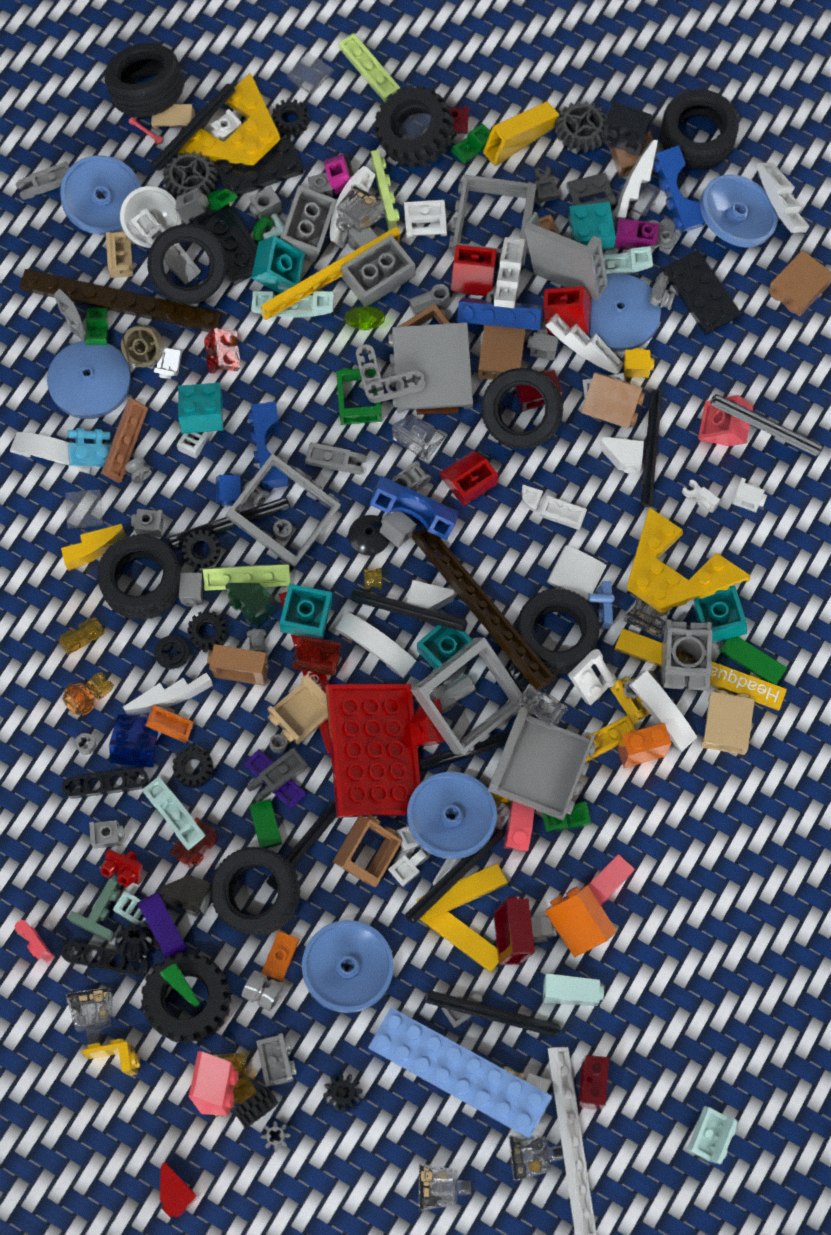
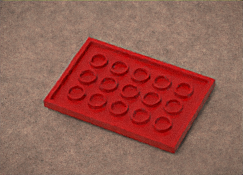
(372, 748)

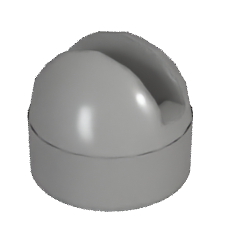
(273, 743)

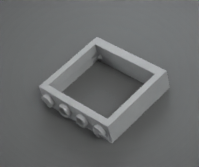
(497, 187)
(298, 477)
(496, 720)

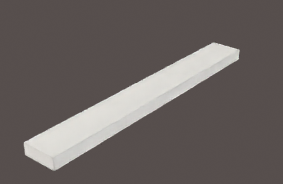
(571, 1141)

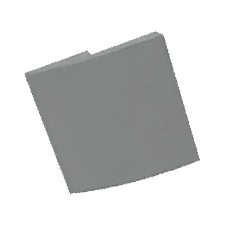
(71, 314)

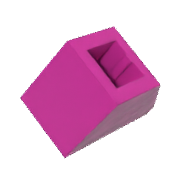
(337, 172)

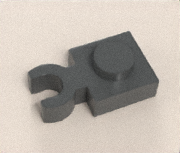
(545, 188)

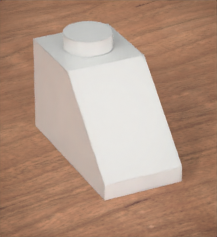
(623, 453)
(429, 595)

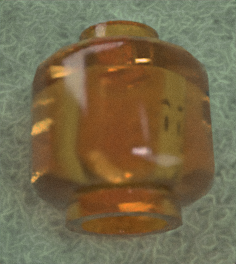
(78, 699)

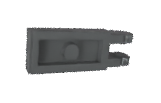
(278, 773)

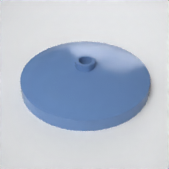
(92, 179)
(738, 211)
(624, 313)
(89, 380)
(456, 797)
(347, 945)

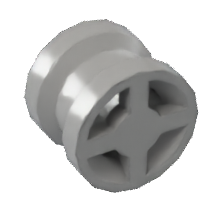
(138, 469)

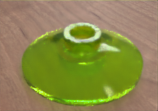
(364, 318)

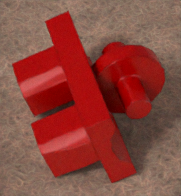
(124, 866)

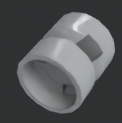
(262, 990)

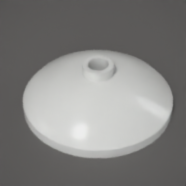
(158, 203)

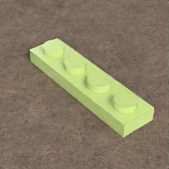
(368, 66)
(383, 183)
(267, 575)

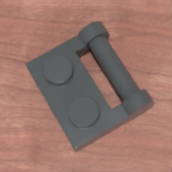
(590, 188)

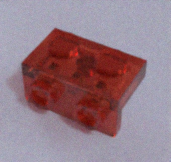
(222, 350)
(316, 655)
(195, 854)

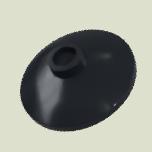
(364, 543)

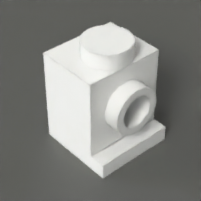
(225, 126)
(749, 496)

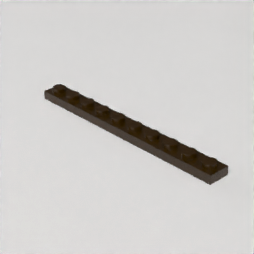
(121, 301)
(484, 609)

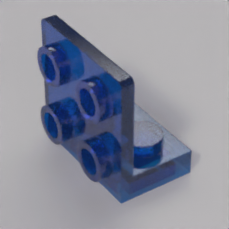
(132, 742)

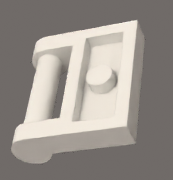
(425, 212)
(587, 682)

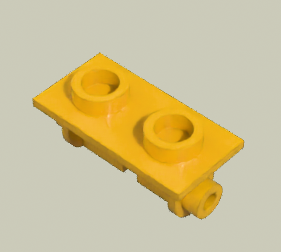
(632, 707)

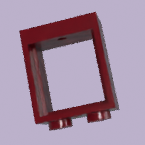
(513, 931)
(593, 1082)

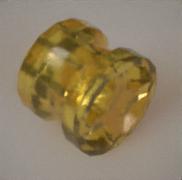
(373, 578)
(100, 685)

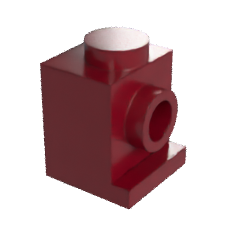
(460, 119)

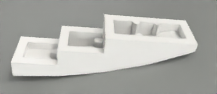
(639, 174)
(780, 195)
(175, 257)
(509, 272)
(590, 348)
(170, 696)
(663, 710)

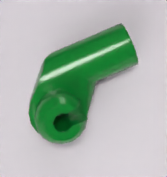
(260, 226)

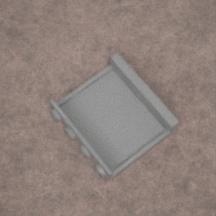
(565, 259)
(441, 356)
(541, 766)

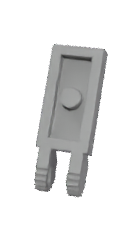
(42, 181)
(334, 458)

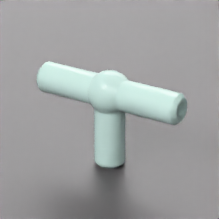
(278, 224)

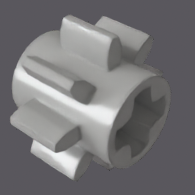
(276, 1129)

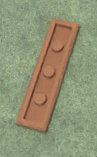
(124, 440)

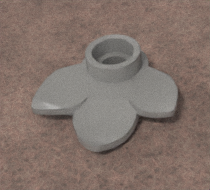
(666, 235)

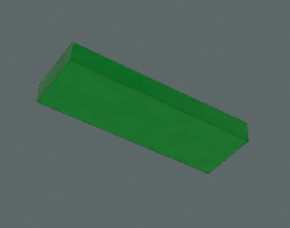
(753, 660)

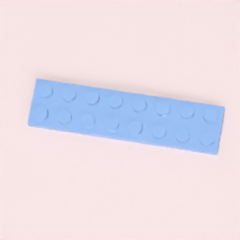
(460, 1072)

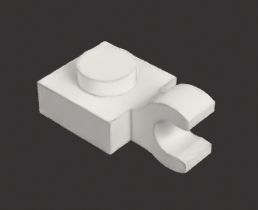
(704, 497)
(405, 869)

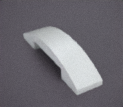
(363, 179)
(44, 447)
(376, 643)

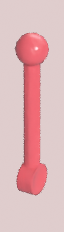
(158, 139)

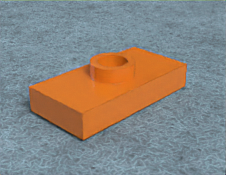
(169, 723)
(280, 956)

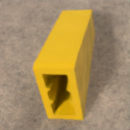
(519, 131)

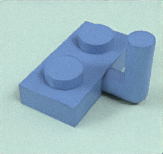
(605, 598)

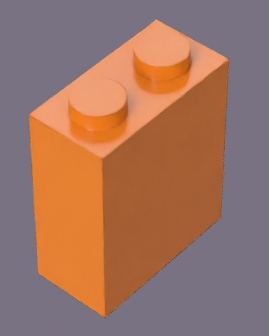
(644, 745)
(580, 920)

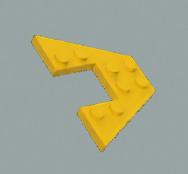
(250, 140)
(663, 586)

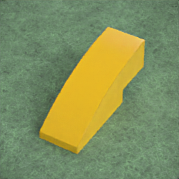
(92, 546)

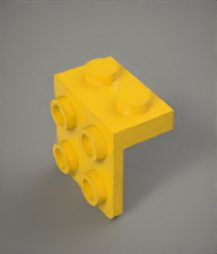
(128, 1058)

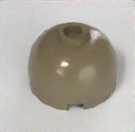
(142, 345)

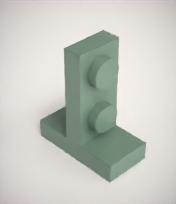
(99, 912)

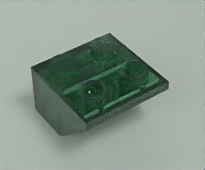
(252, 601)

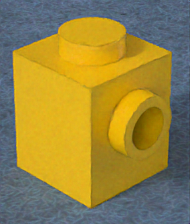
(637, 363)

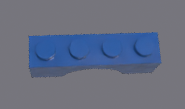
(686, 212)
(485, 313)
(265, 422)
(434, 515)

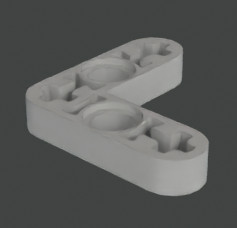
(377, 382)

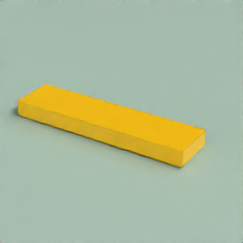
(468, 890)
(464, 939)

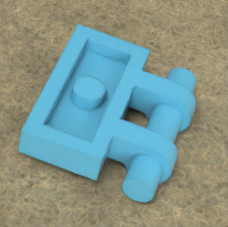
(88, 454)

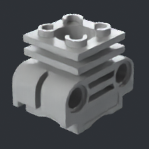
(694, 642)

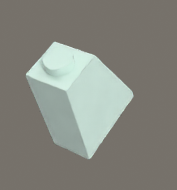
(572, 990)

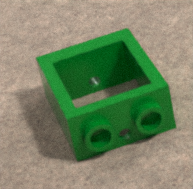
(359, 414)

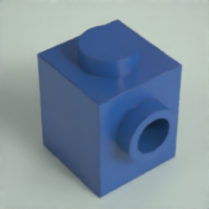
(228, 489)

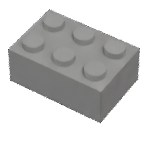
(308, 221)
(378, 271)

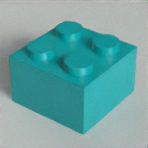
(591, 221)
(277, 264)
(200, 408)
(305, 611)
(723, 612)
(441, 645)

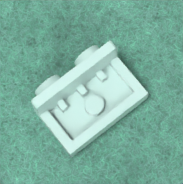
(712, 1135)

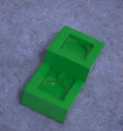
(472, 145)
(220, 198)
(97, 326)
(579, 817)
(265, 824)

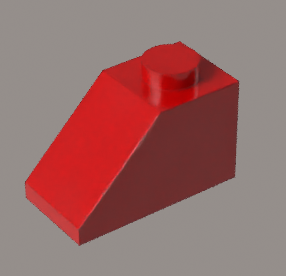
(423, 730)
(174, 1192)

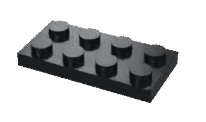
(275, 166)
(235, 240)
(701, 292)

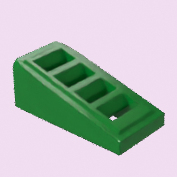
(178, 982)

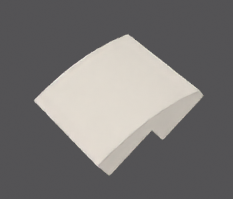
(576, 572)

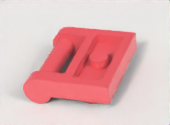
(36, 944)

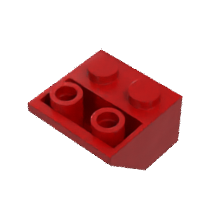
(473, 270)
(571, 304)
(470, 477)

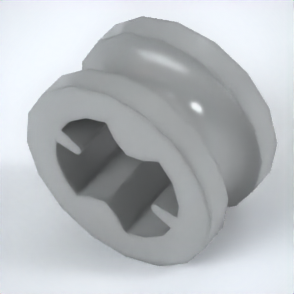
(667, 299)
(285, 536)
(79, 741)

